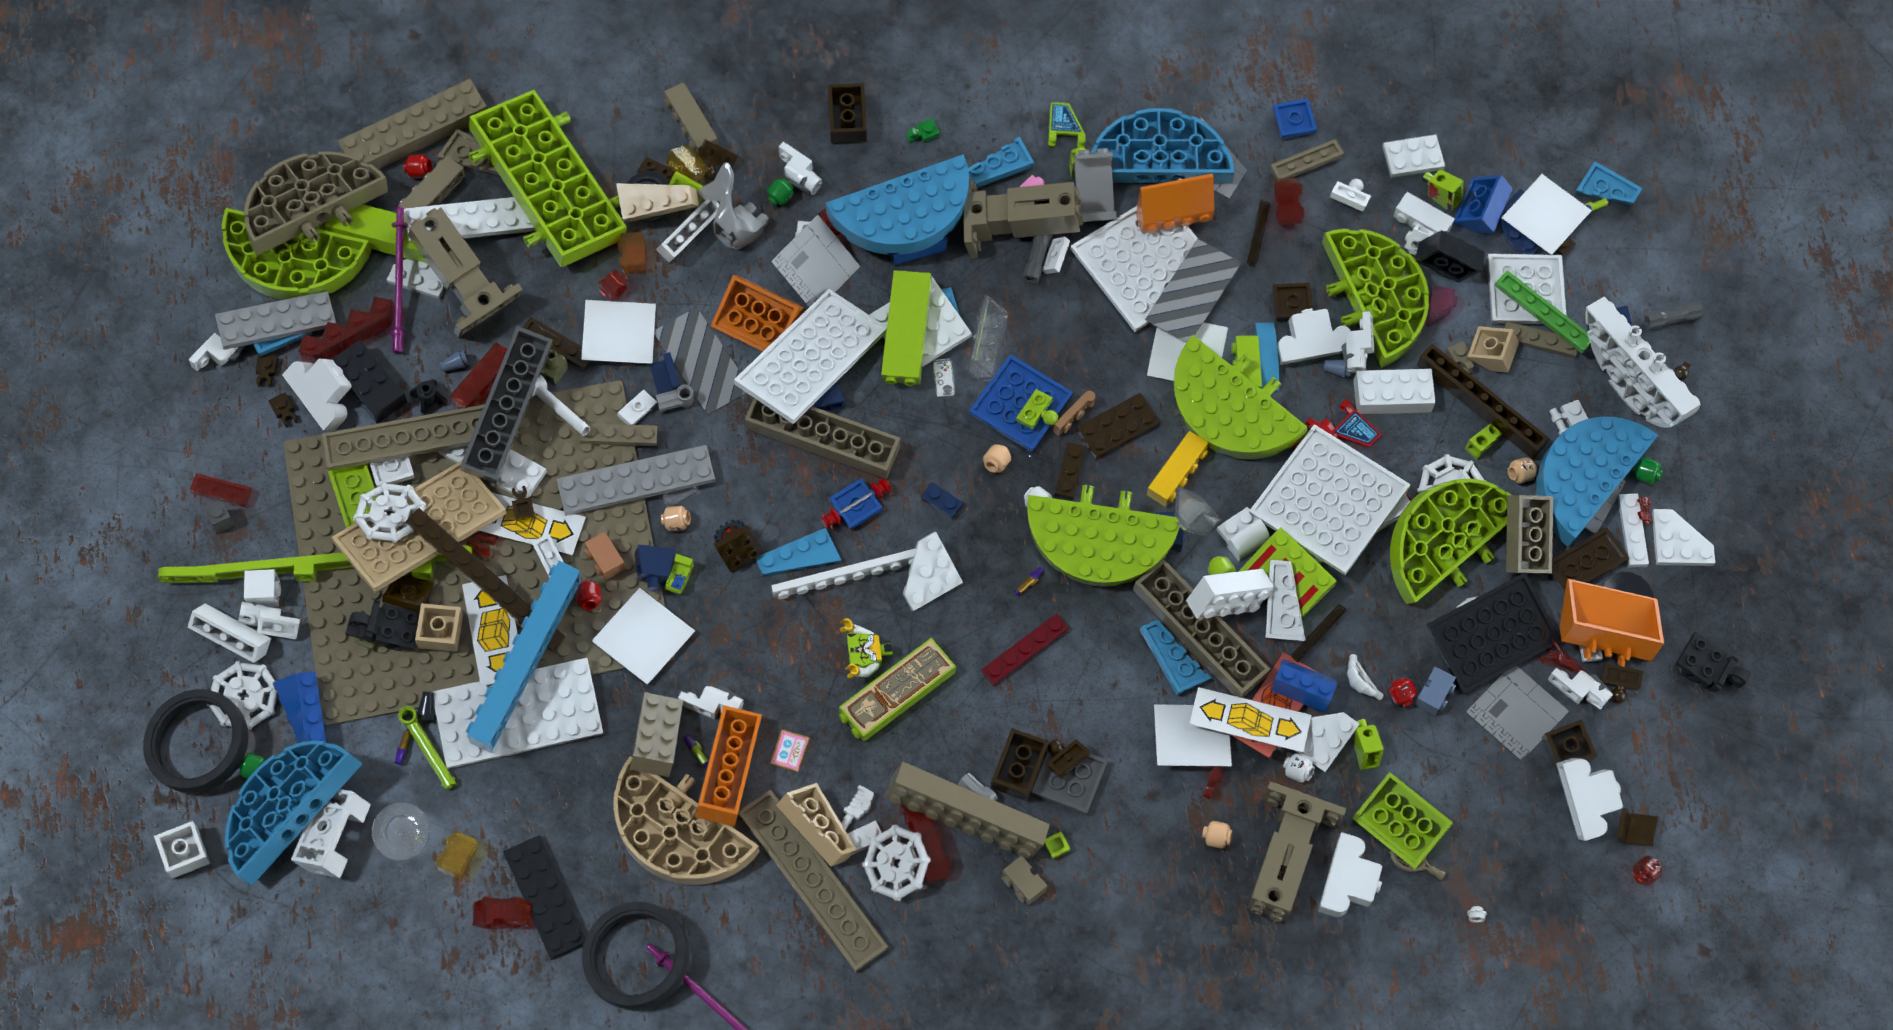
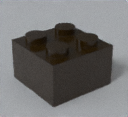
(1569, 743)

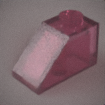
(1440, 304)

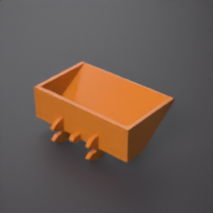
(1611, 622)

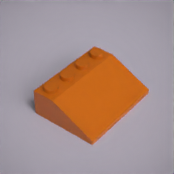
(1176, 203)
(754, 313)

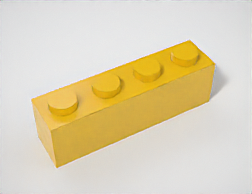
(1177, 469)

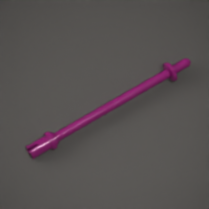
(398, 333)
(662, 958)

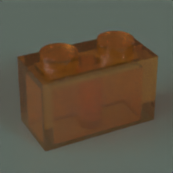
(633, 253)

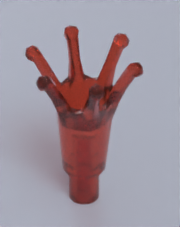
(1561, 659)

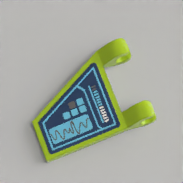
(1064, 123)

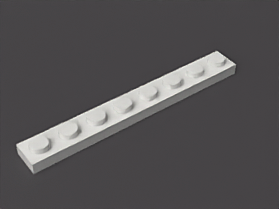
(841, 575)

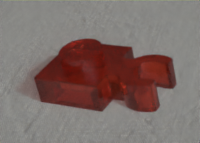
(1216, 776)

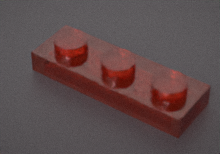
(220, 490)

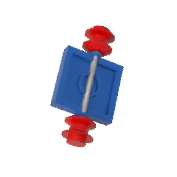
(855, 503)

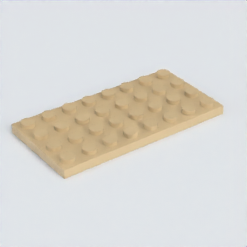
(452, 500)

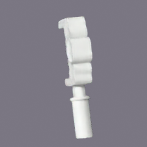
(858, 806)

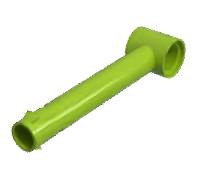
(426, 747)

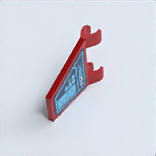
(1354, 427)

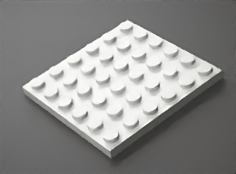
(1132, 264)
(1330, 499)

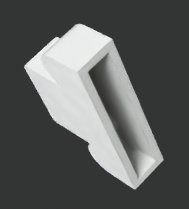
(1311, 337)
(320, 390)
(1589, 796)
(1349, 878)

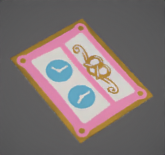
(789, 750)

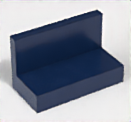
(664, 374)

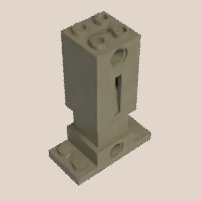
(1022, 212)
(459, 269)
(1289, 849)

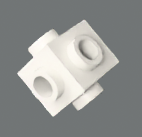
(1416, 235)

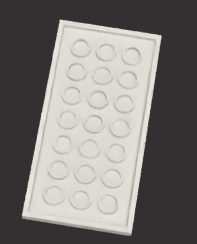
(810, 356)
(552, 711)

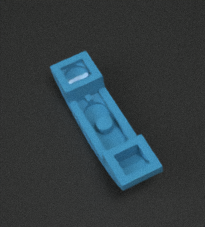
(1268, 352)

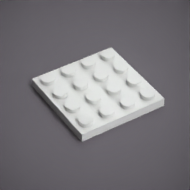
(1538, 272)
(944, 325)

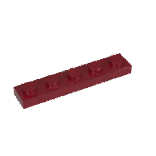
(1024, 649)

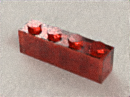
(479, 381)

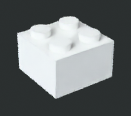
(182, 849)

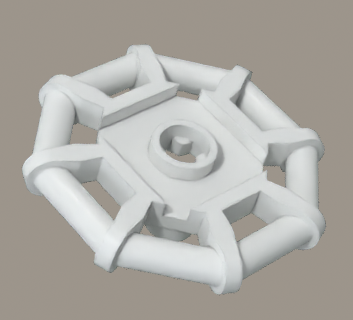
(1449, 473)
(379, 511)
(249, 685)
(886, 859)

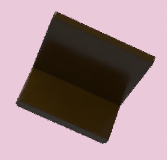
(1637, 828)

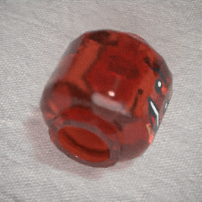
(1647, 870)

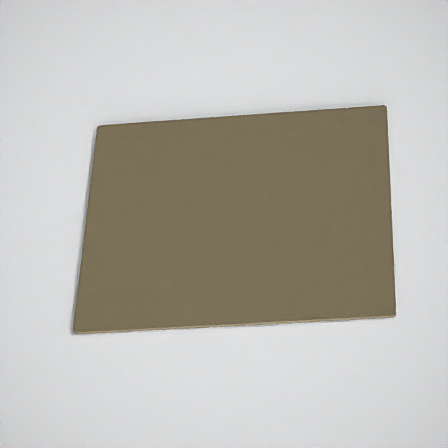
(382, 681)

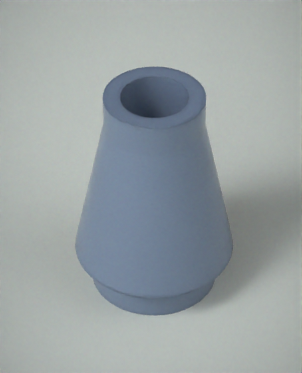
(455, 361)
(1337, 367)

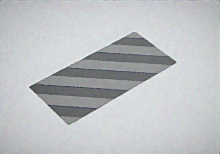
(1193, 291)
(701, 359)

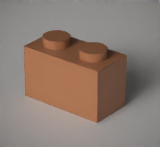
(604, 555)

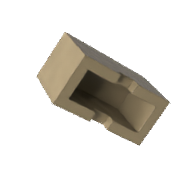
(1021, 879)

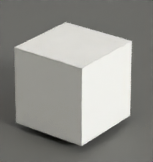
(262, 587)

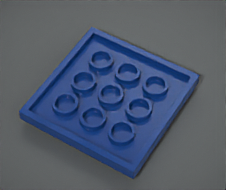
(1007, 396)

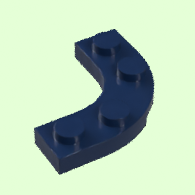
(1514, 237)

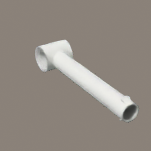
(562, 410)

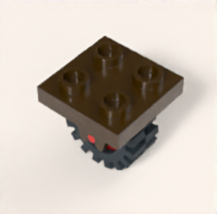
(736, 544)

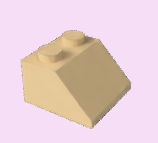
(1494, 348)

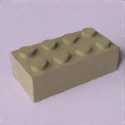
(1529, 534)
(656, 734)

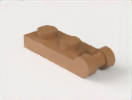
(1074, 412)

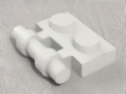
(1571, 413)

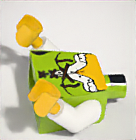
(863, 650)

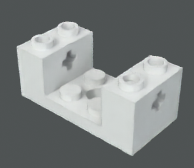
(317, 847)

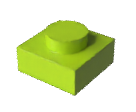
(1056, 845)

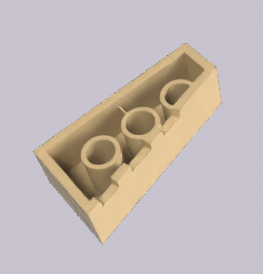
(652, 200)
(817, 823)

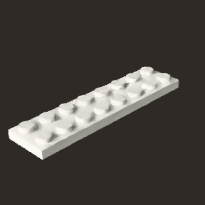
(479, 217)

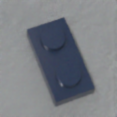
(942, 500)

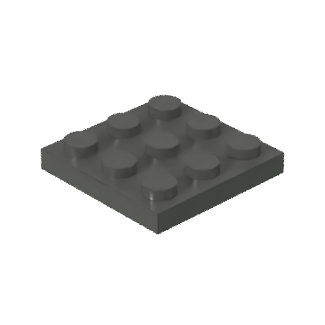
(1075, 788)

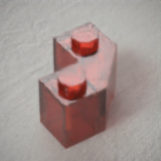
(1287, 200)
(505, 912)

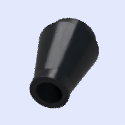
(427, 706)

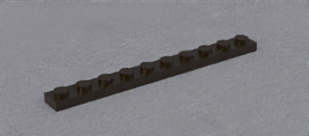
(474, 570)

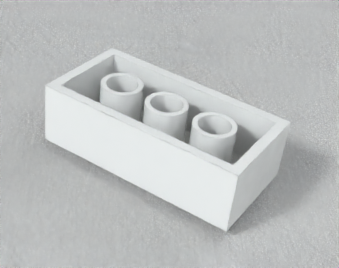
(1394, 391)
(1229, 593)

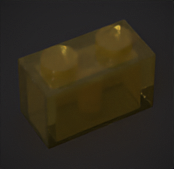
(687, 162)
(456, 855)

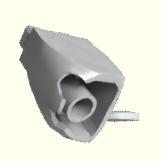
(732, 226)

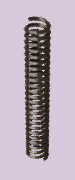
(1255, 232)
(1330, 620)

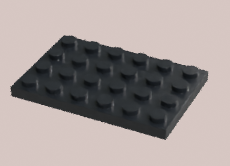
(1493, 633)

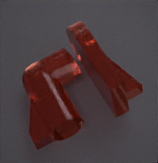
(479, 548)

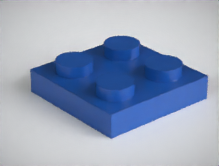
(1294, 118)

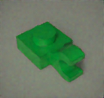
(925, 130)

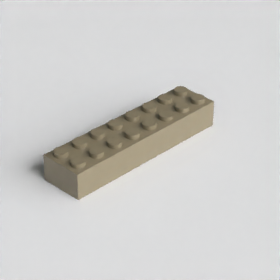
(415, 126)
(828, 437)
(1208, 638)
(966, 810)

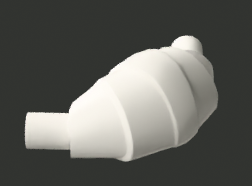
(1359, 679)

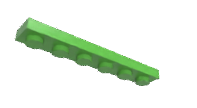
(1543, 311)

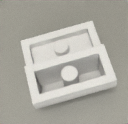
(1243, 534)

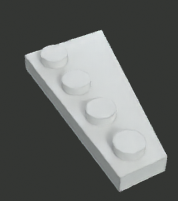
(1283, 606)

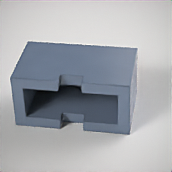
(1435, 690)

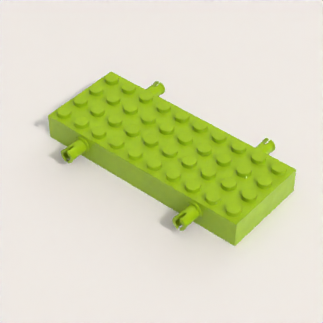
(547, 178)

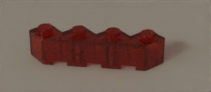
(339, 337)
(931, 839)

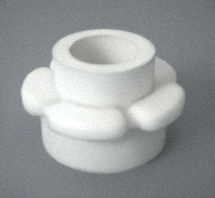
(1476, 914)

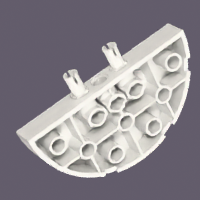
(1636, 369)

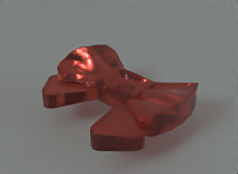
(1644, 514)

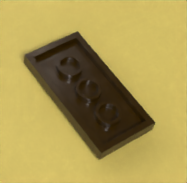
(1118, 425)
(1588, 559)

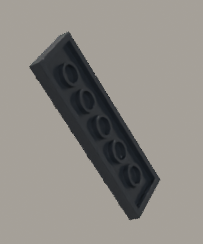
(549, 902)

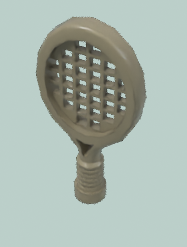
(1431, 869)

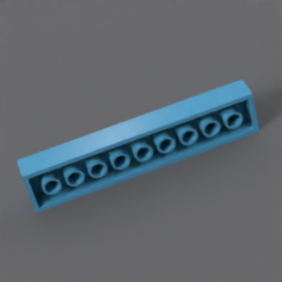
(524, 656)

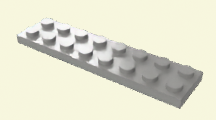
(635, 480)

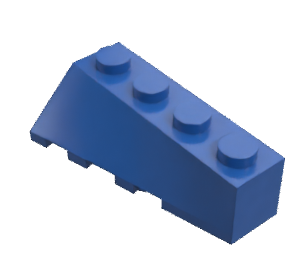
(302, 705)

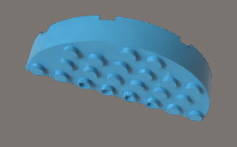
(1164, 147)
(905, 211)
(1587, 467)
(281, 802)

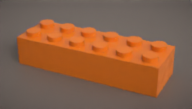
(728, 766)

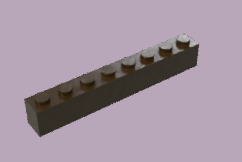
(1483, 401)

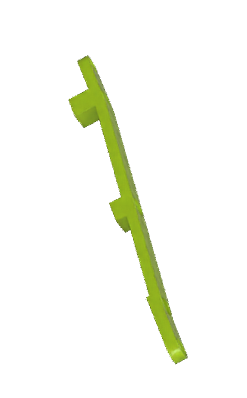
(302, 567)

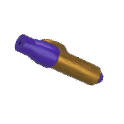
(1029, 581)
(401, 751)

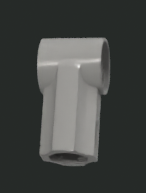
(673, 398)
(974, 785)

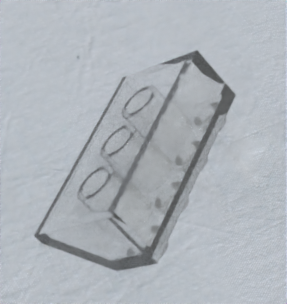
(986, 340)
(1195, 513)

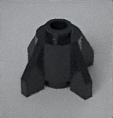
(428, 395)

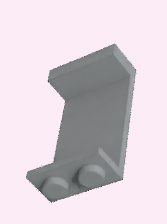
(1095, 184)

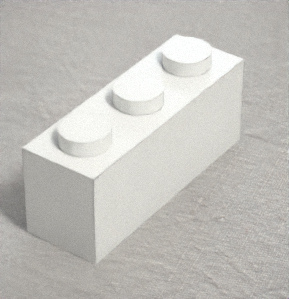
(1416, 211)

